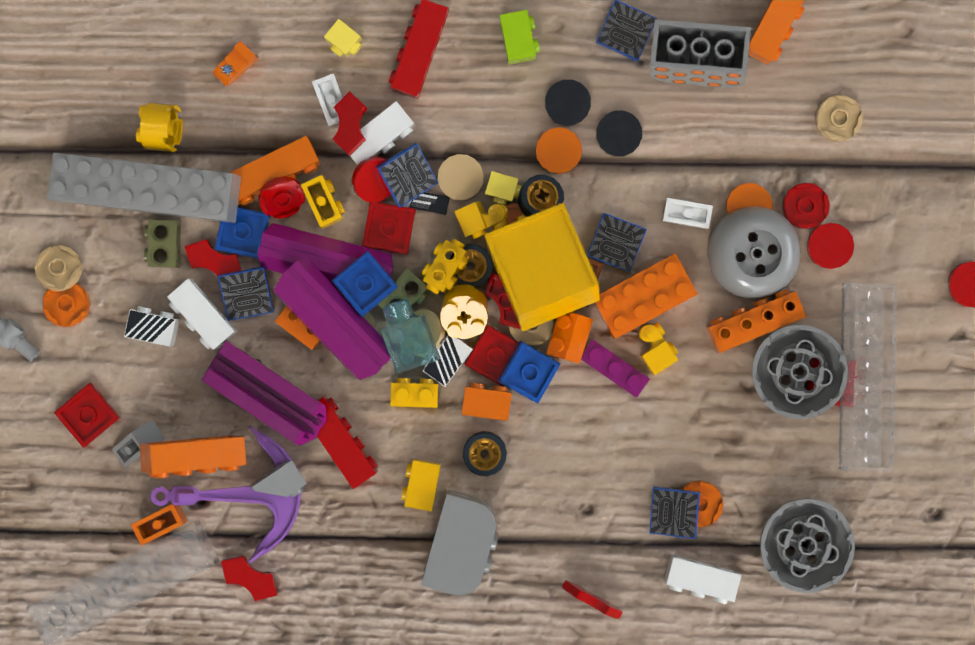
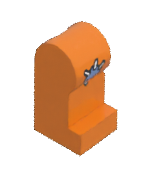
(234, 64)

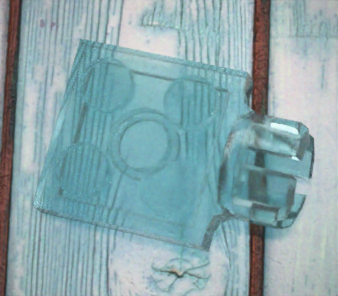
(407, 337)

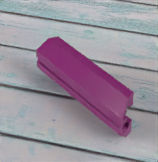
(285, 245)
(332, 319)
(265, 394)

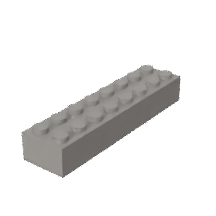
(144, 187)

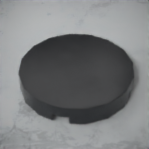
(568, 102)
(619, 133)

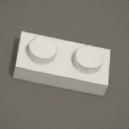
(328, 95)
(687, 213)

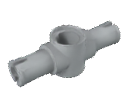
(12, 337)

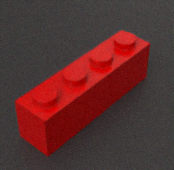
(419, 49)
(344, 447)

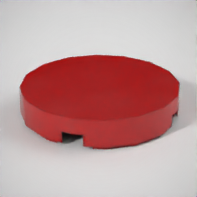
(368, 181)
(281, 197)
(805, 205)
(830, 246)
(963, 284)

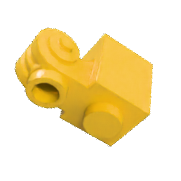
(475, 220)
(661, 353)

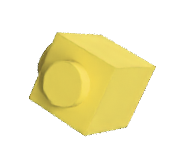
(343, 39)
(502, 188)

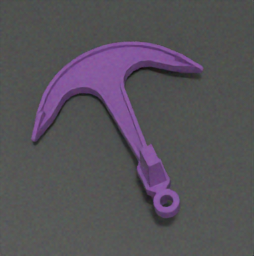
(283, 508)

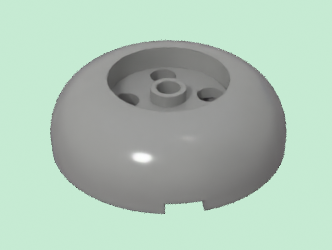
(731, 237)
(793, 399)
(832, 554)

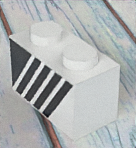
(152, 327)
(452, 355)

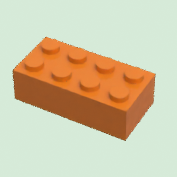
(645, 296)
(195, 454)

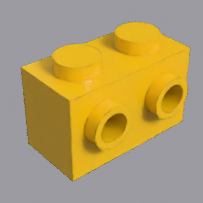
(322, 201)
(414, 394)
(422, 484)

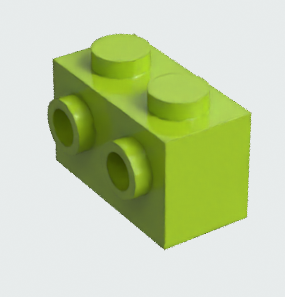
(518, 36)

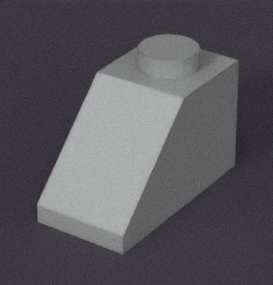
(129, 450)
(281, 481)

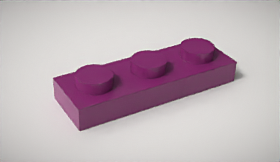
(614, 368)

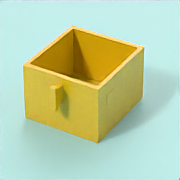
(543, 266)

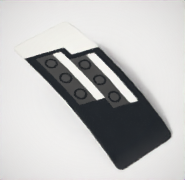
(430, 203)

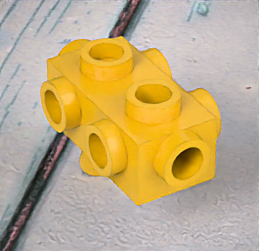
(442, 272)

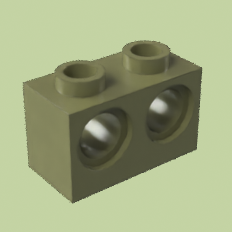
(170, 243)
(400, 292)

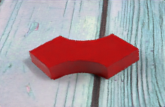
(349, 132)
(204, 256)
(497, 292)
(258, 583)
(591, 599)

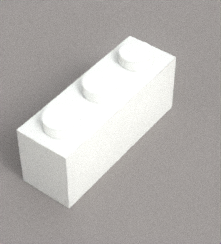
(383, 132)
(201, 314)
(702, 579)

